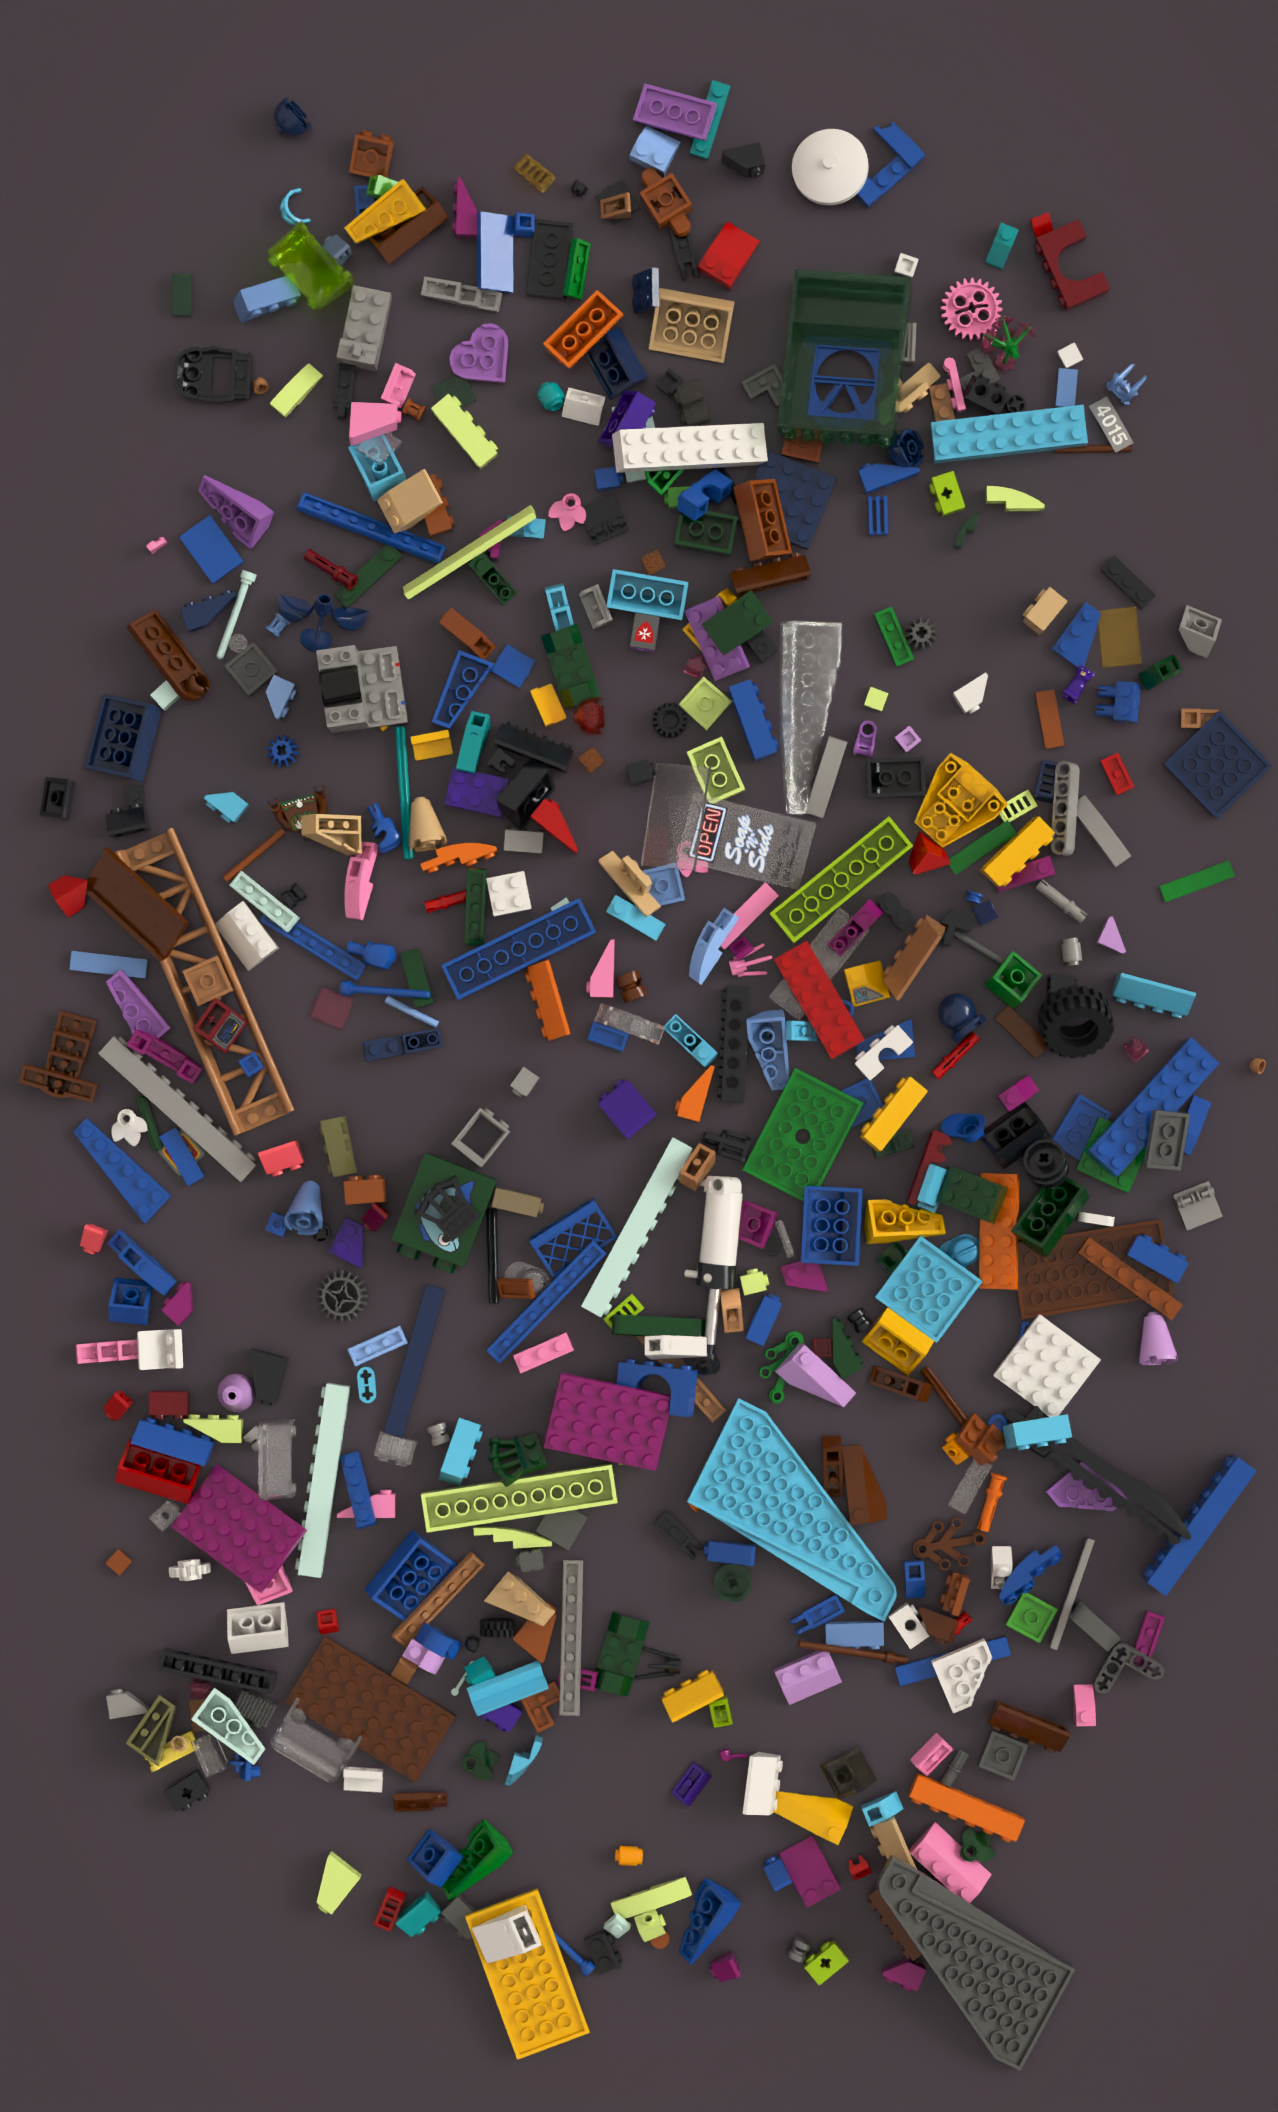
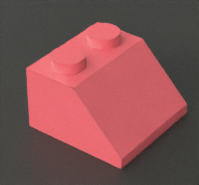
(281, 1158)

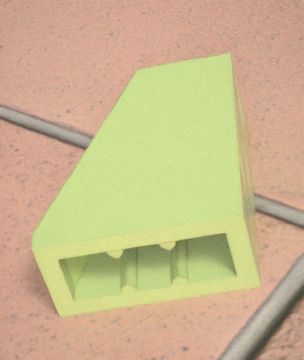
(336, 1883)

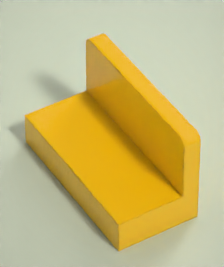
(548, 705)
(432, 745)

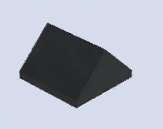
(57, 798)

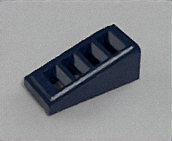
(1041, 796)

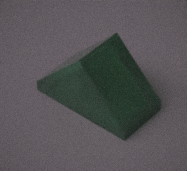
(891, 1257)

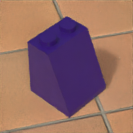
(626, 1108)

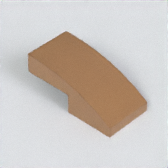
(1195, 717)

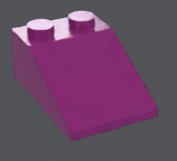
(809, 1871)

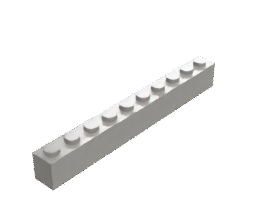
(178, 1109)

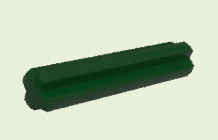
(146, 1114)

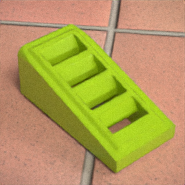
(619, 1308)

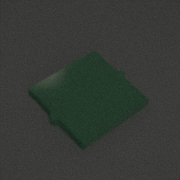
(455, 387)

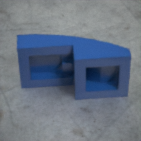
(361, 199)

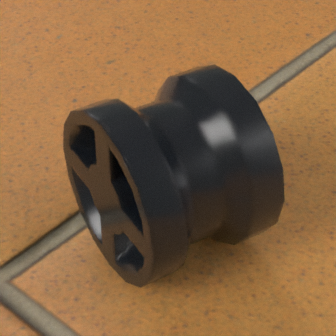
(1017, 402)

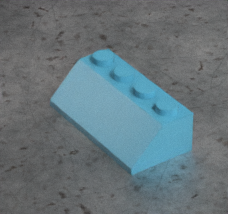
(647, 594)
(1152, 994)

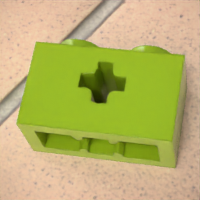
(949, 484)
(821, 1971)

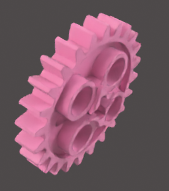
(966, 292)

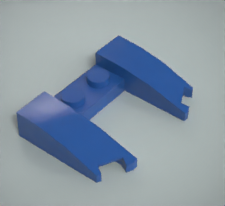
(907, 158)

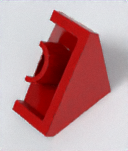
(926, 855)
(69, 894)

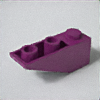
(466, 213)
(855, 927)

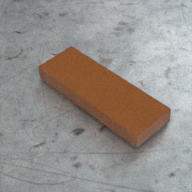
(1049, 719)

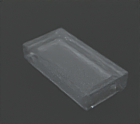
(784, 1238)

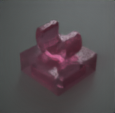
(695, 667)
(1137, 1050)
(199, 1690)

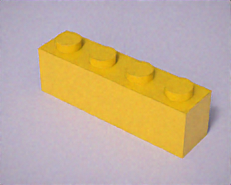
(893, 1113)

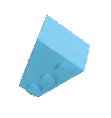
(1037, 1432)
(460, 1452)

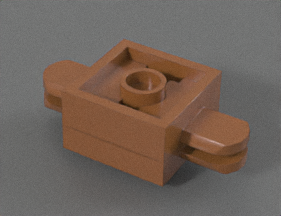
(666, 202)

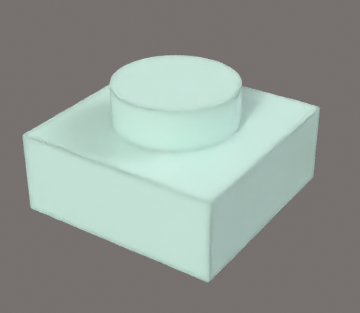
(617, 1925)

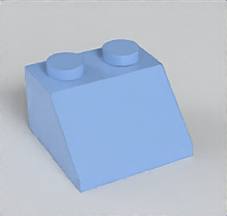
(654, 150)

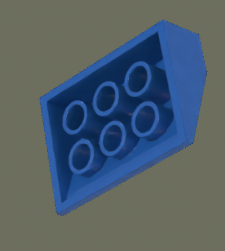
(832, 1225)
(409, 1575)

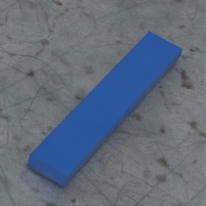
(320, 947)
(924, 1669)

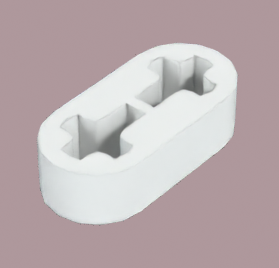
(1096, 1219)

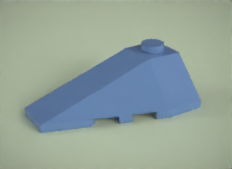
(768, 1039)

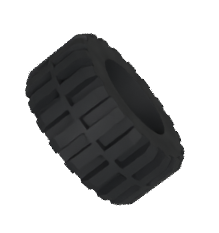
(1071, 1004)

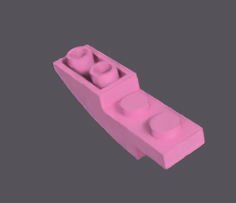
(357, 881)

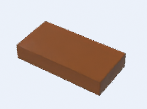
(516, 1288)

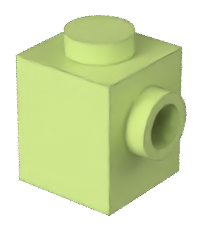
(754, 1281)
(650, 1925)

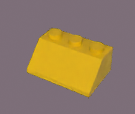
(898, 1341)
(692, 1695)

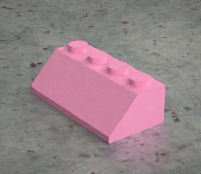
(942, 1858)

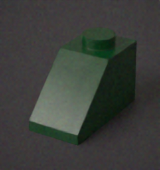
(1160, 672)

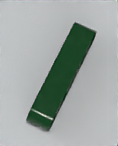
(654, 1326)

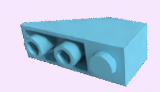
(691, 1041)

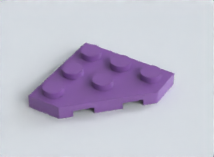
(1075, 1494)

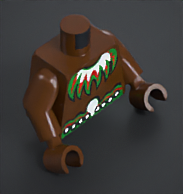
(290, 812)

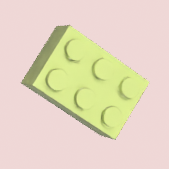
(724, 778)

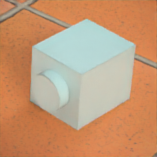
(165, 695)

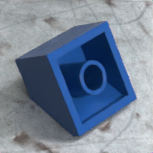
(130, 1301)
(435, 1858)

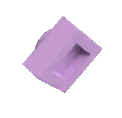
(907, 739)

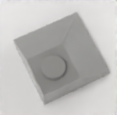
(1199, 630)

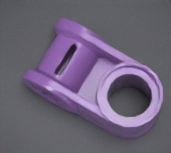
(865, 741)

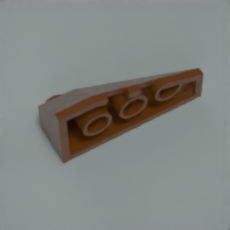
(863, 1492)

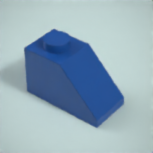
(776, 1872)

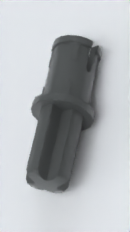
(954, 1768)

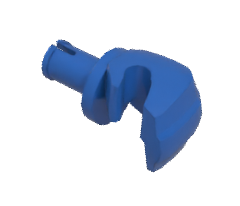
(384, 825)
(374, 954)

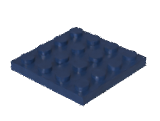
(801, 494)
(1217, 765)

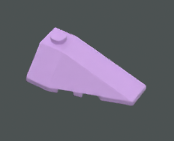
(812, 1375)

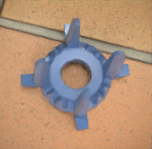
(1117, 382)

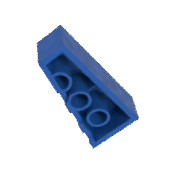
(462, 682)

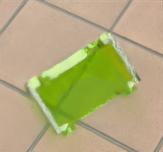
(309, 267)

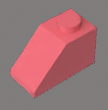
(93, 1238)

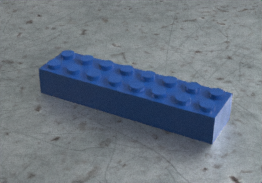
(518, 949)
(1164, 1091)
(1200, 1523)

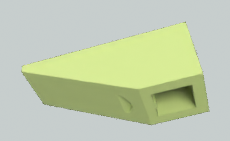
(222, 1429)

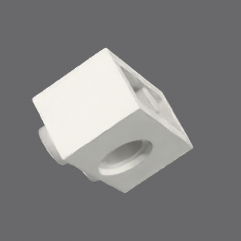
(910, 1636)

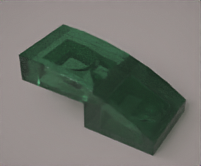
(182, 294)
(968, 527)
(899, 1142)

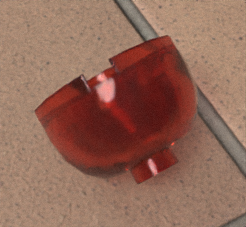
(590, 716)

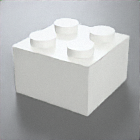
(509, 894)

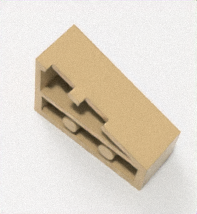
(334, 831)
(519, 1599)

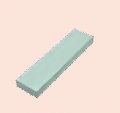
(264, 901)

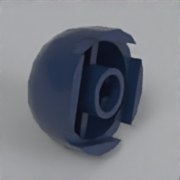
(290, 118)
(906, 449)

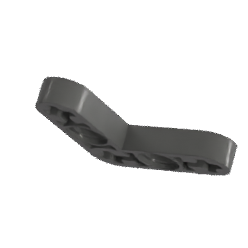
(1128, 1660)

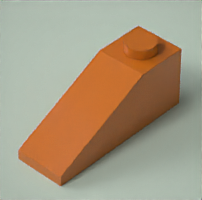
(694, 1099)

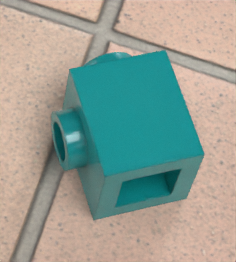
(479, 1671)

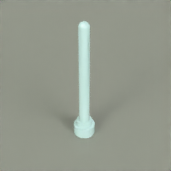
(246, 579)

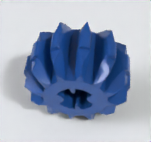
(289, 749)

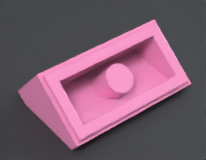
(931, 1754)

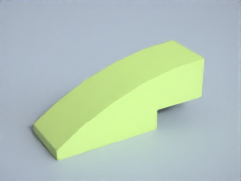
(296, 390)
(1013, 499)

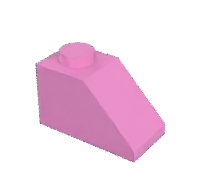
(1084, 1705)

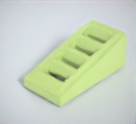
(1004, 817)

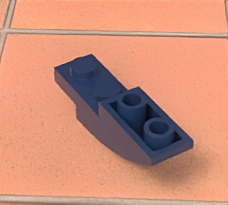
(402, 1044)

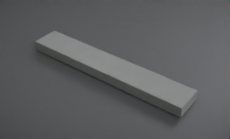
(1072, 1593)

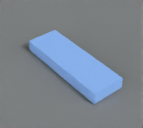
(377, 1345)

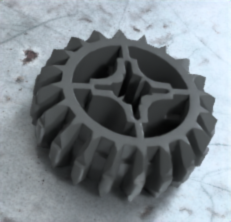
(325, 1291)

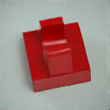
(860, 1870)

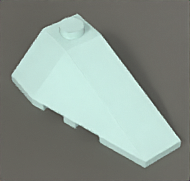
(226, 1723)

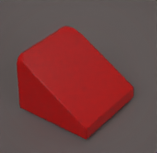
(1041, 225)
(327, 1621)

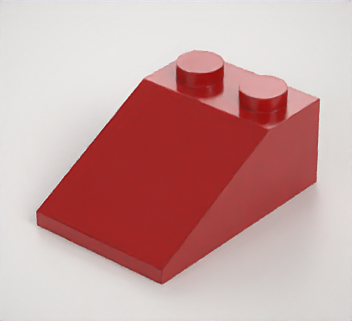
(728, 255)
(551, 820)

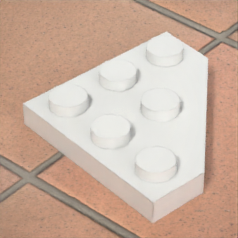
(962, 1673)

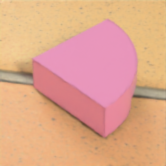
(154, 546)

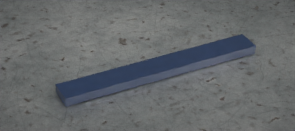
(414, 1360)

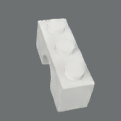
(869, 1063)

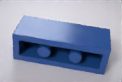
(1157, 1257)

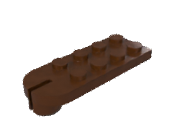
(170, 656)

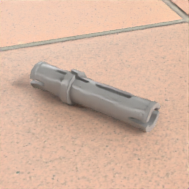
(1064, 903)

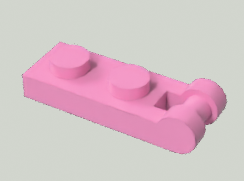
(954, 385)

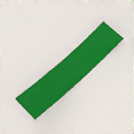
(981, 847)
(1197, 881)

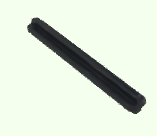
(492, 1254)

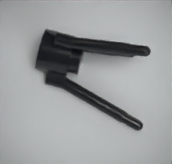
(671, 1666)

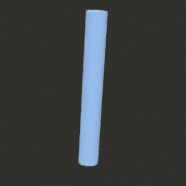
(411, 1011)

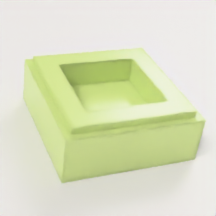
(876, 699)

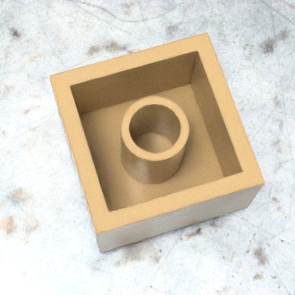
(1045, 610)

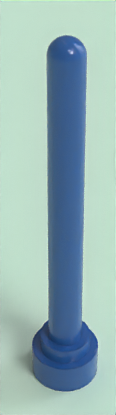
(348, 988)
(585, 1966)

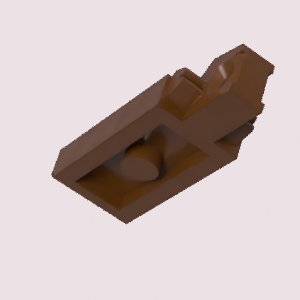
(419, 1801)

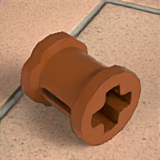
(414, 410)

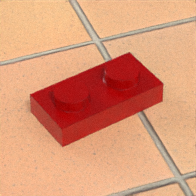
(1117, 774)

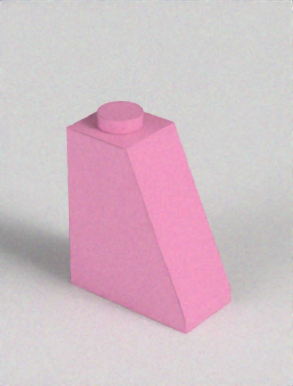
(372, 420)

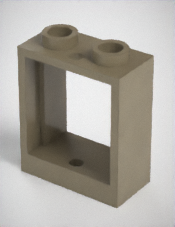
(517, 1202)

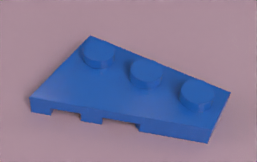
(1078, 636)
(888, 1053)

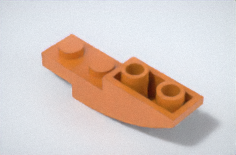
(466, 852)

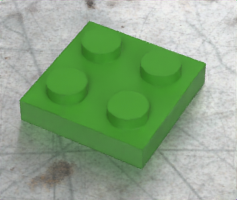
(1031, 1616)

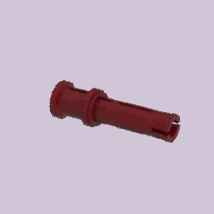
(338, 573)

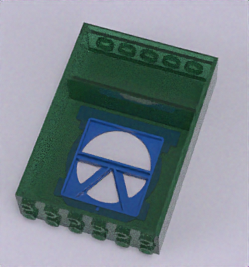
(836, 315)

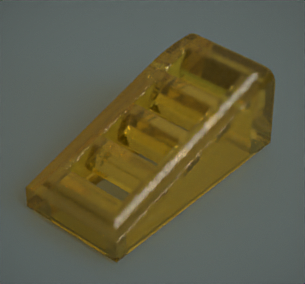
(541, 186)

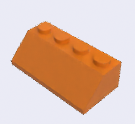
(582, 329)
(548, 1000)

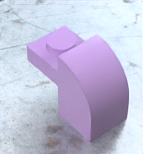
(423, 1657)

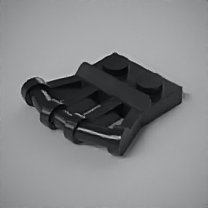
(457, 1218)

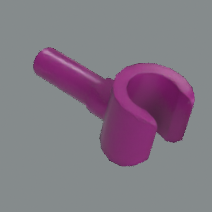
(726, 1756)

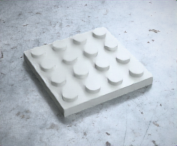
(1046, 1366)

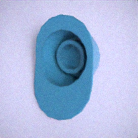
(962, 1249)

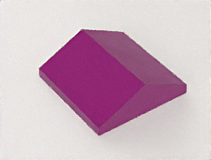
(755, 1224)

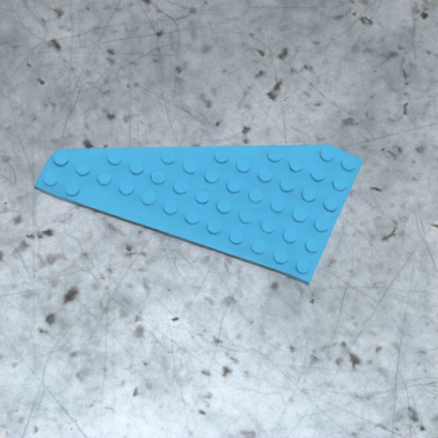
(773, 1499)

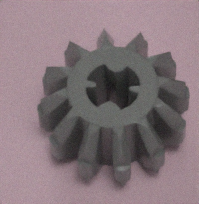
(915, 629)

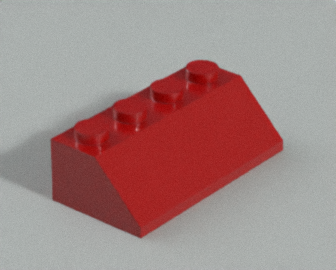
(157, 1473)

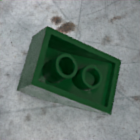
(737, 622)

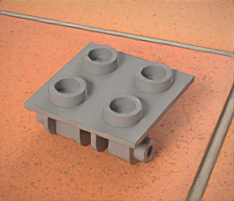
(1197, 1205)

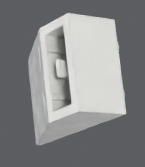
(507, 1935)

